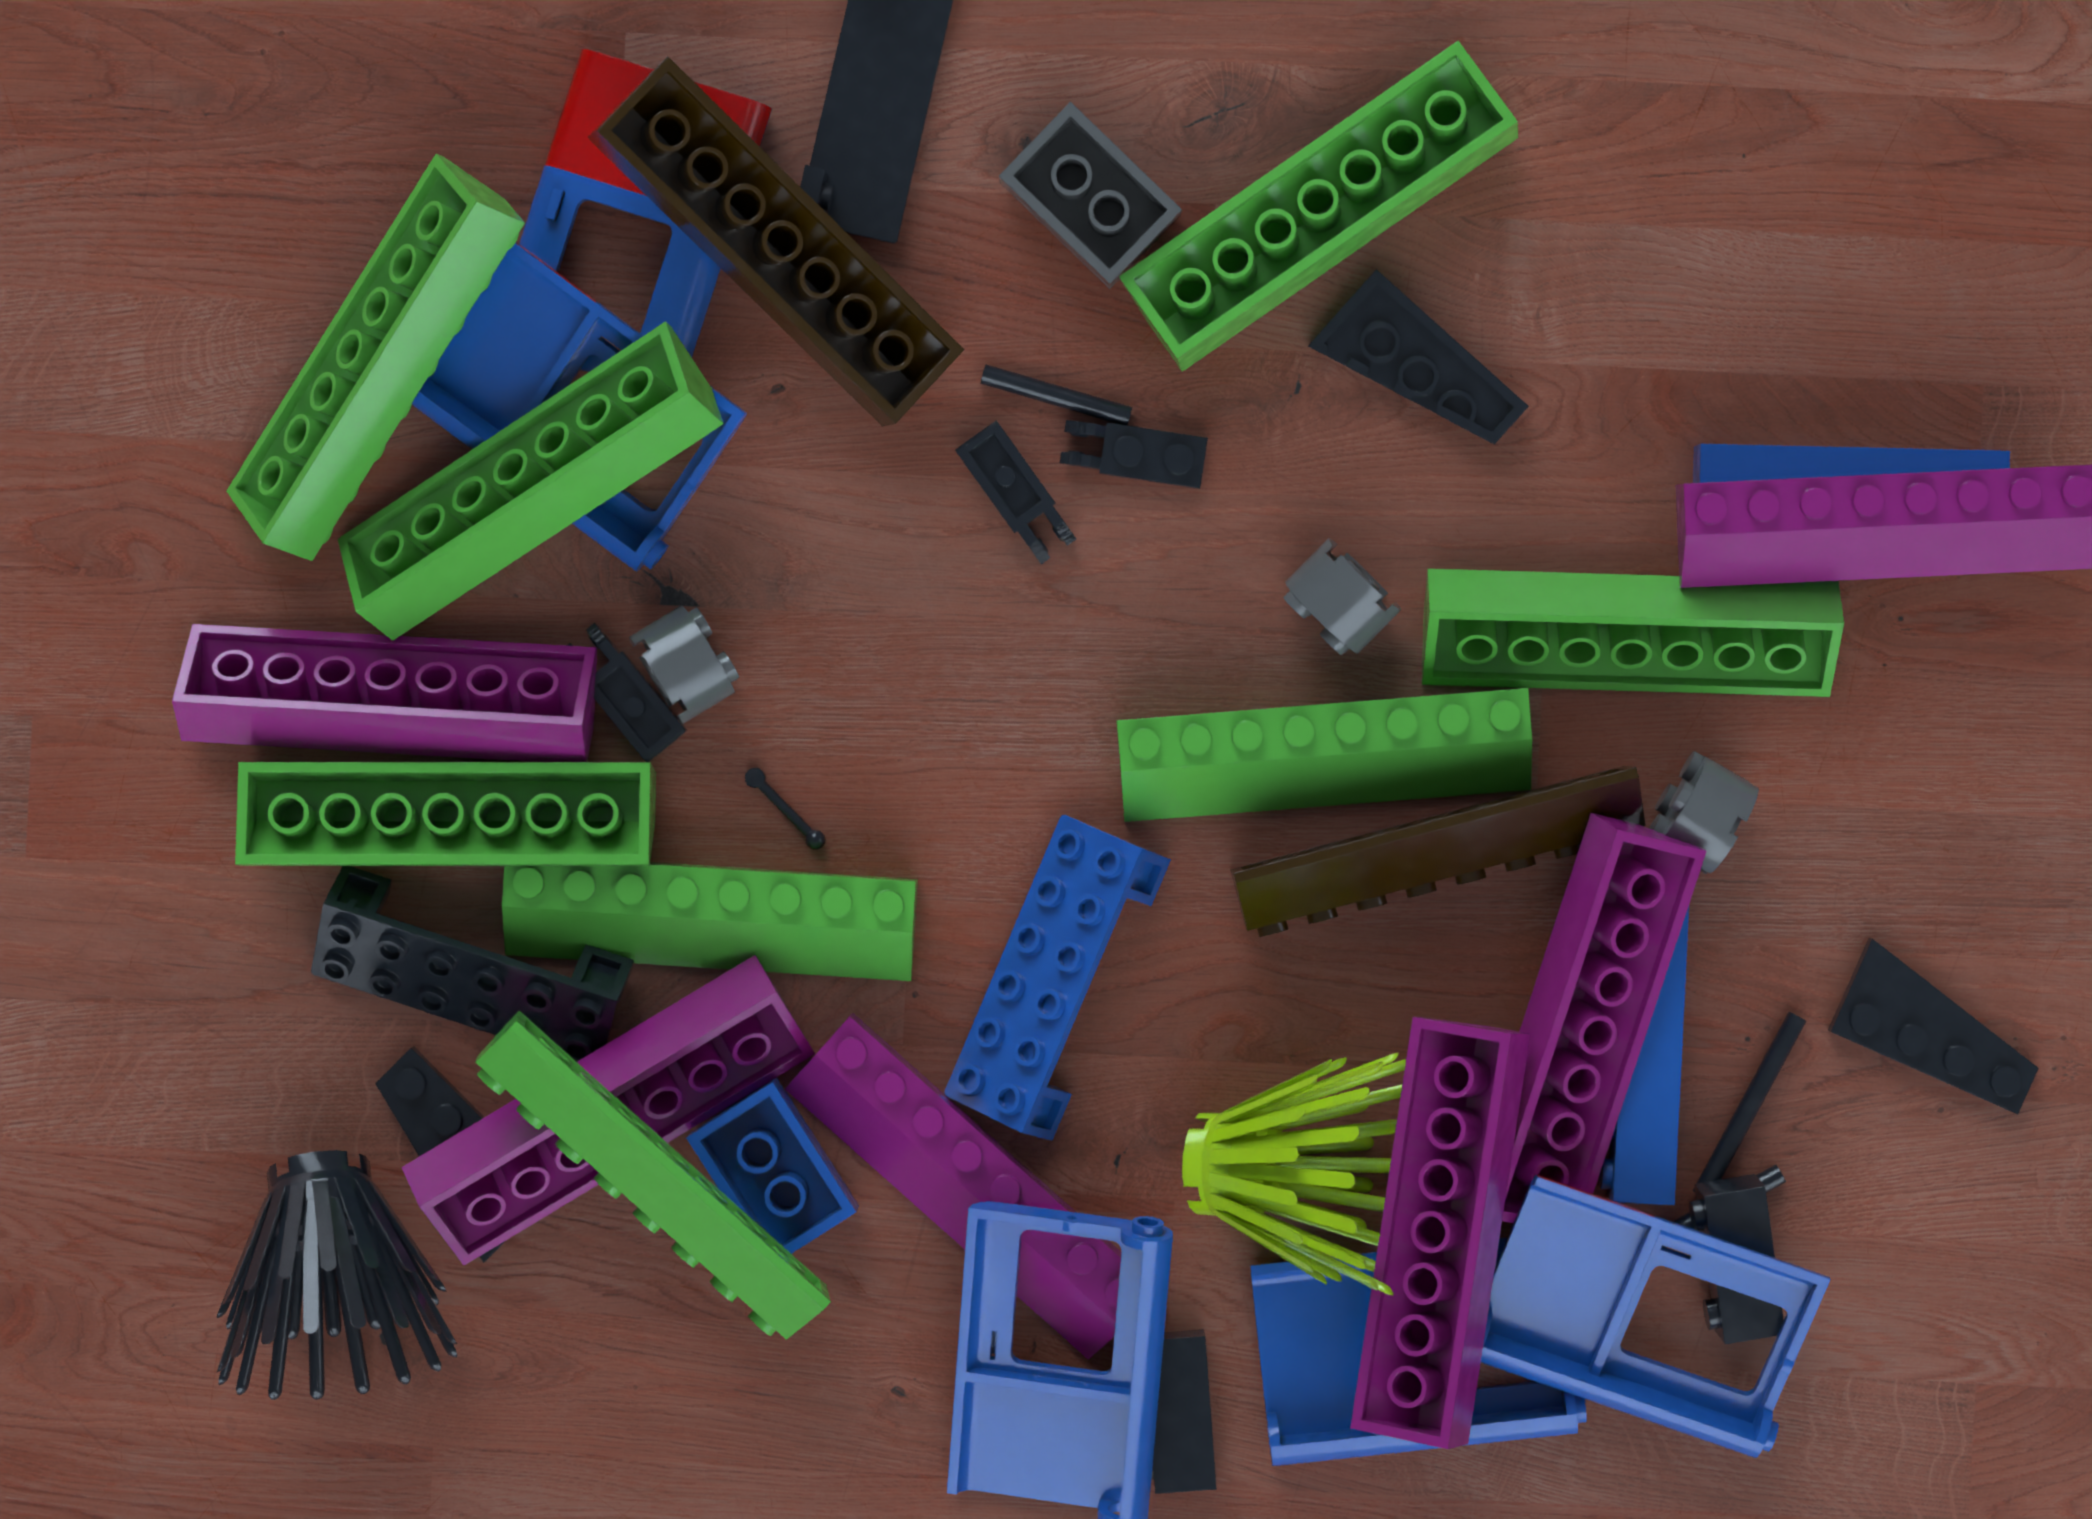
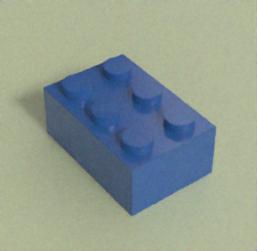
(774, 1167)

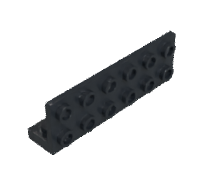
(876, 113)
(460, 979)

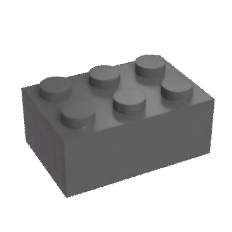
(1090, 195)

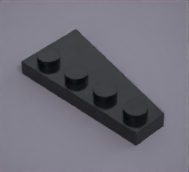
(1409, 353)
(1919, 1026)
(426, 1105)

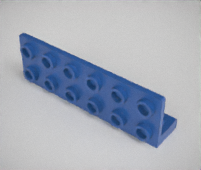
(1047, 975)

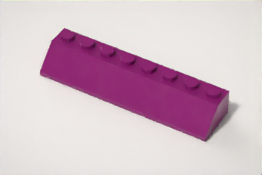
(1884, 526)
(386, 694)
(1597, 998)
(665, 1070)
(947, 1165)
(1440, 1232)

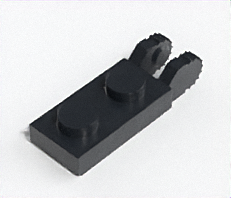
(1141, 453)
(1012, 486)
(632, 701)

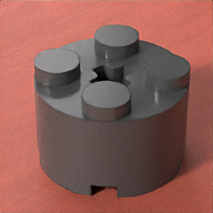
(1340, 598)
(684, 662)
(1705, 808)

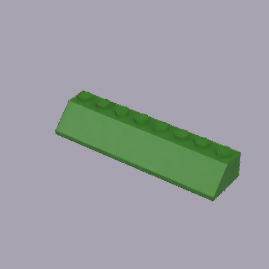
(1320, 205)
(374, 358)
(528, 482)
(1629, 633)
(1325, 754)
(445, 813)
(714, 917)
(652, 1176)

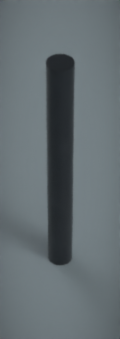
(1753, 1098)

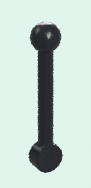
(756, 779)

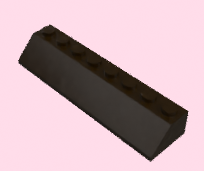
(776, 243)
(1432, 850)

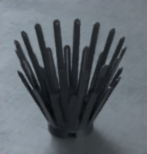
(330, 1234)

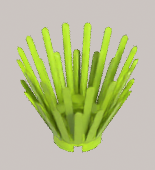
(1255, 1168)

